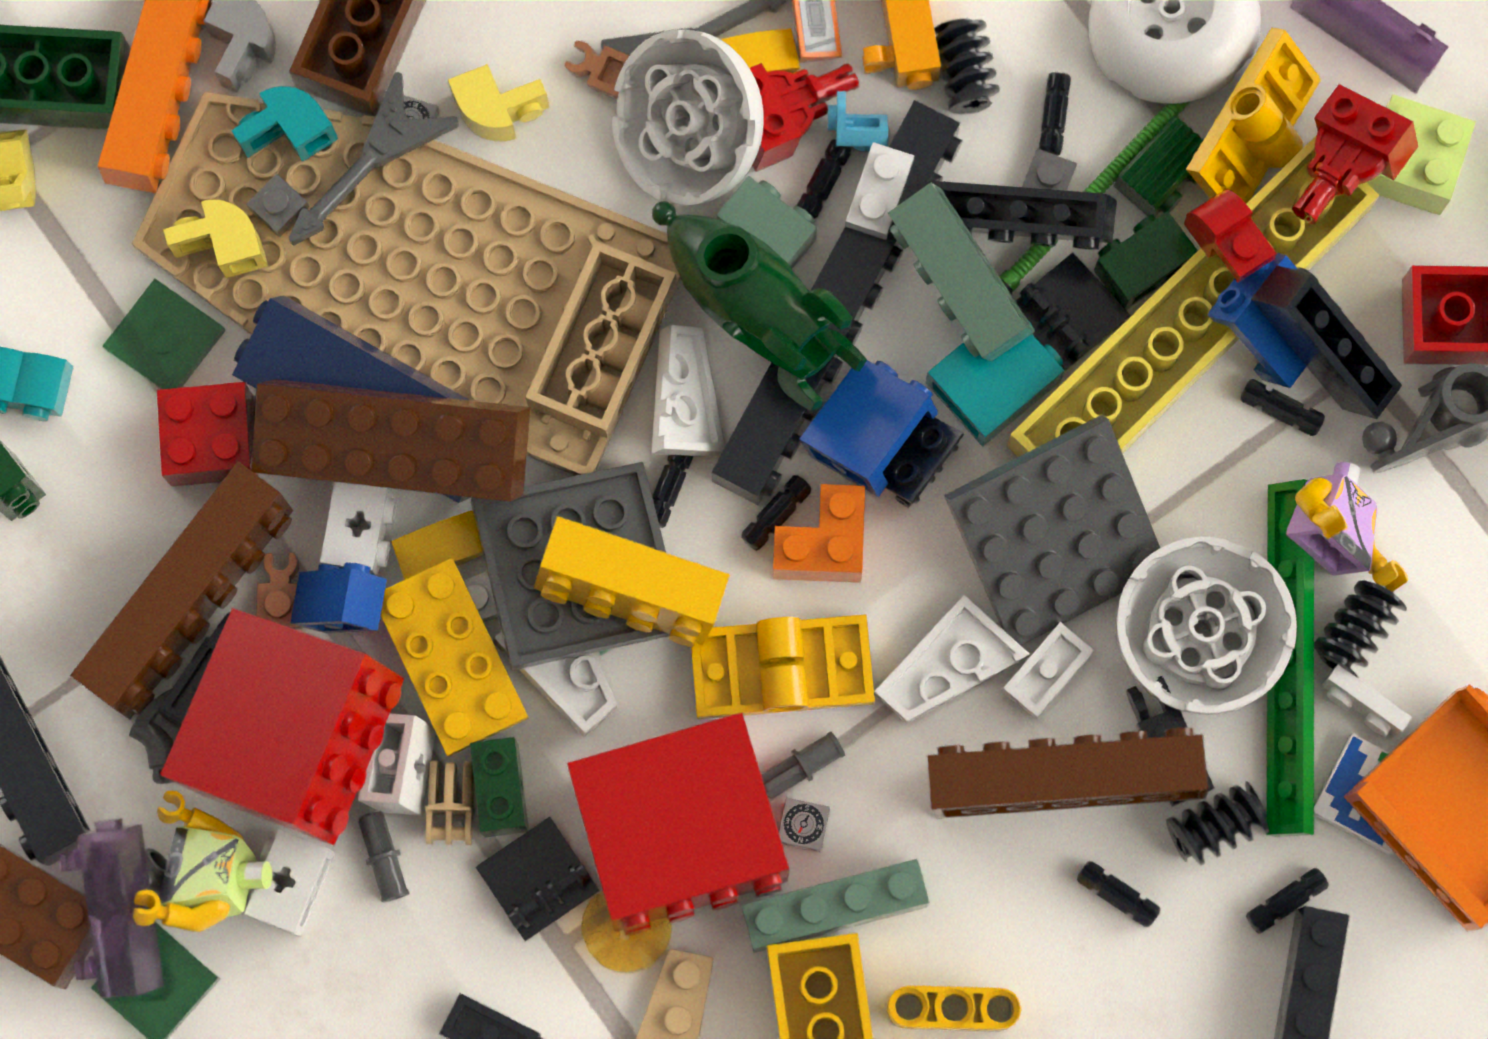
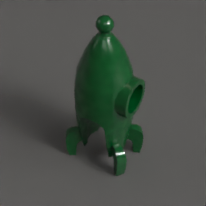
(759, 299)

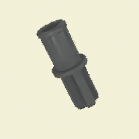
(802, 765)
(383, 856)

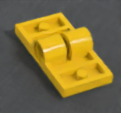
(1257, 120)
(450, 657)
(783, 666)

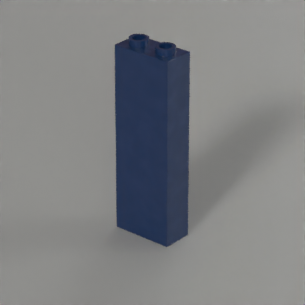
(307, 348)

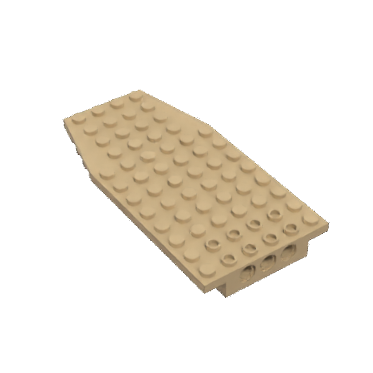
(442, 267)

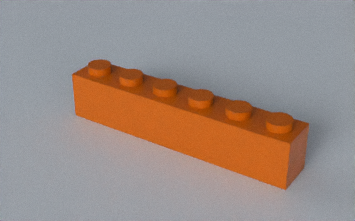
(152, 93)

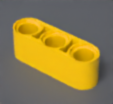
(976, 1004)

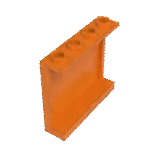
(1434, 804)

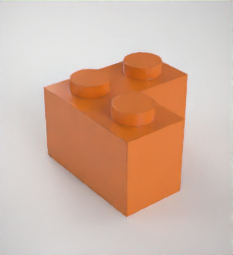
(829, 551)

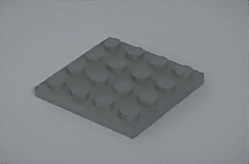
(1054, 529)
(514, 545)

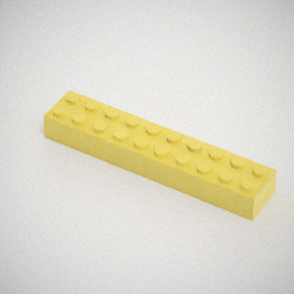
(1171, 336)

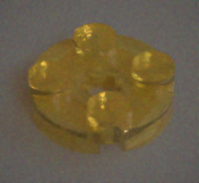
(618, 954)

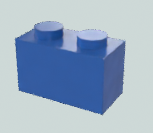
(339, 599)

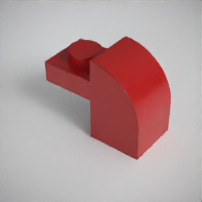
(1226, 229)

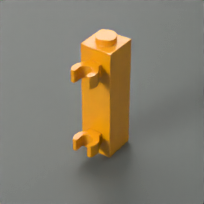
(911, 45)

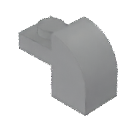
(248, 34)

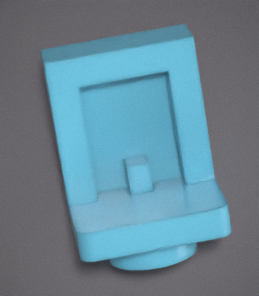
(856, 129)

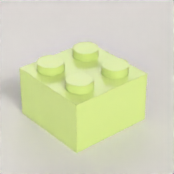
(1434, 167)

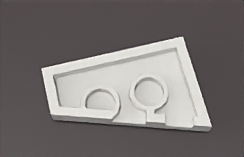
(685, 396)
(948, 661)
(573, 687)

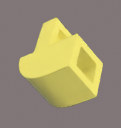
(492, 113)
(16, 171)
(225, 230)

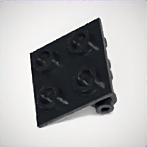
(1070, 310)
(920, 459)
(537, 879)

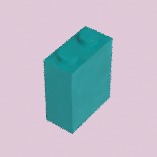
(995, 392)

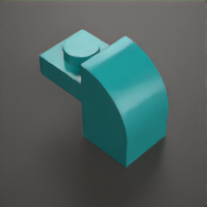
(288, 114)

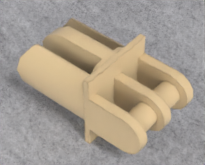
(450, 806)

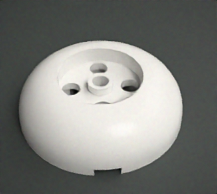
(1180, 63)
(675, 93)
(1254, 609)

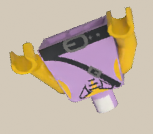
(1338, 525)

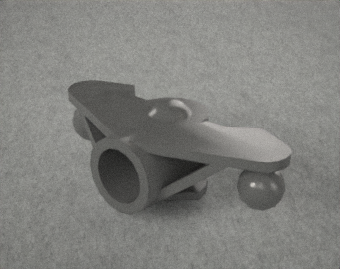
(1453, 424)

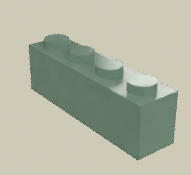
(960, 273)
(835, 905)

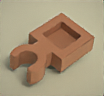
(603, 68)
(277, 598)

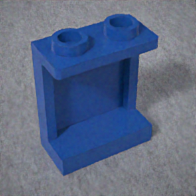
(1237, 311)
(867, 424)

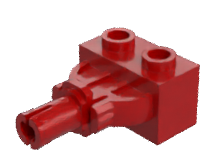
(792, 105)
(1353, 147)

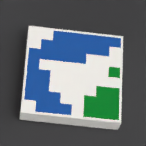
(1352, 765)

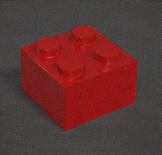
(1445, 315)
(204, 432)

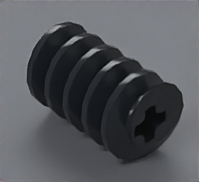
(963, 65)
(1357, 626)
(1218, 823)

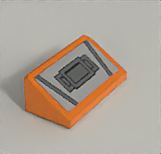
(816, 30)

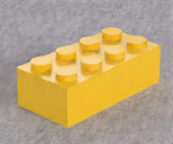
(630, 582)
(820, 989)

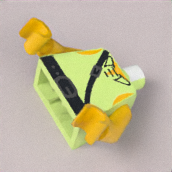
(204, 874)

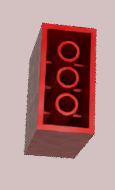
(283, 726)
(679, 824)

